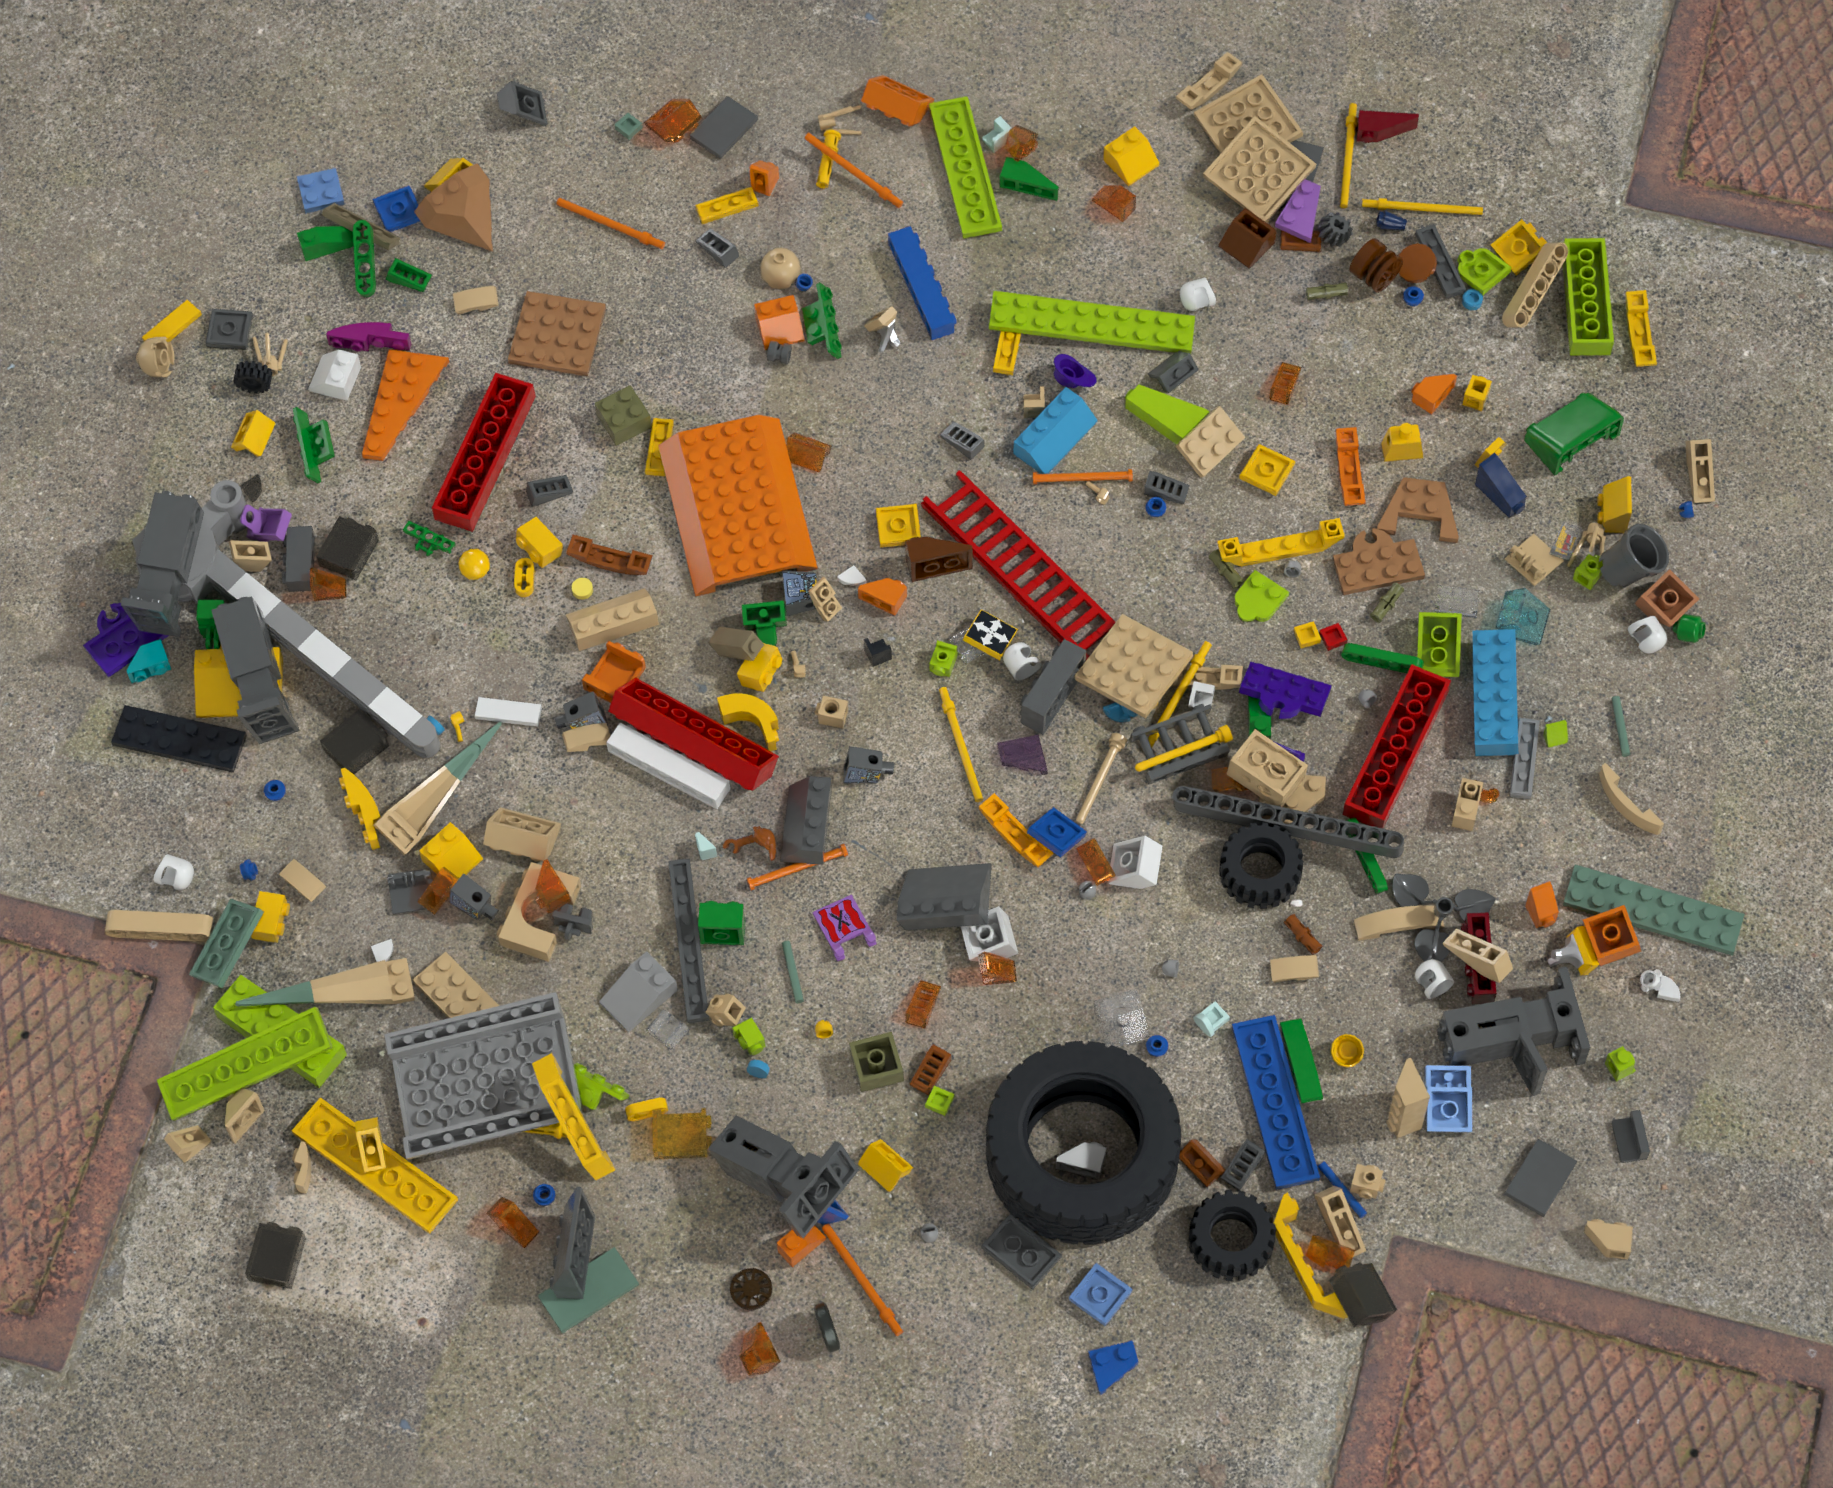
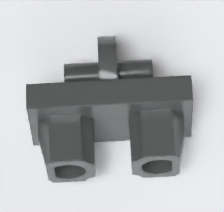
(573, 924)

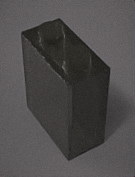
(347, 547)
(355, 742)
(275, 1255)
(1362, 1294)

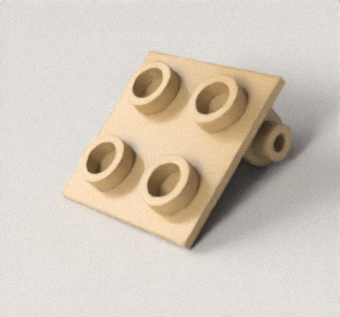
(1533, 559)

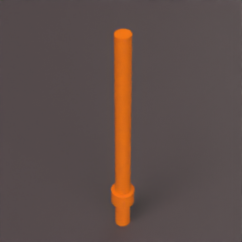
(884, 192)
(643, 237)
(886, 1314)

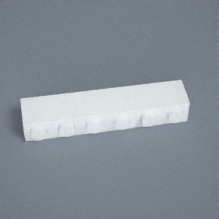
(668, 765)

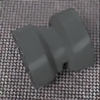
(779, 352)

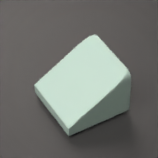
(705, 847)

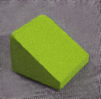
(1556, 733)

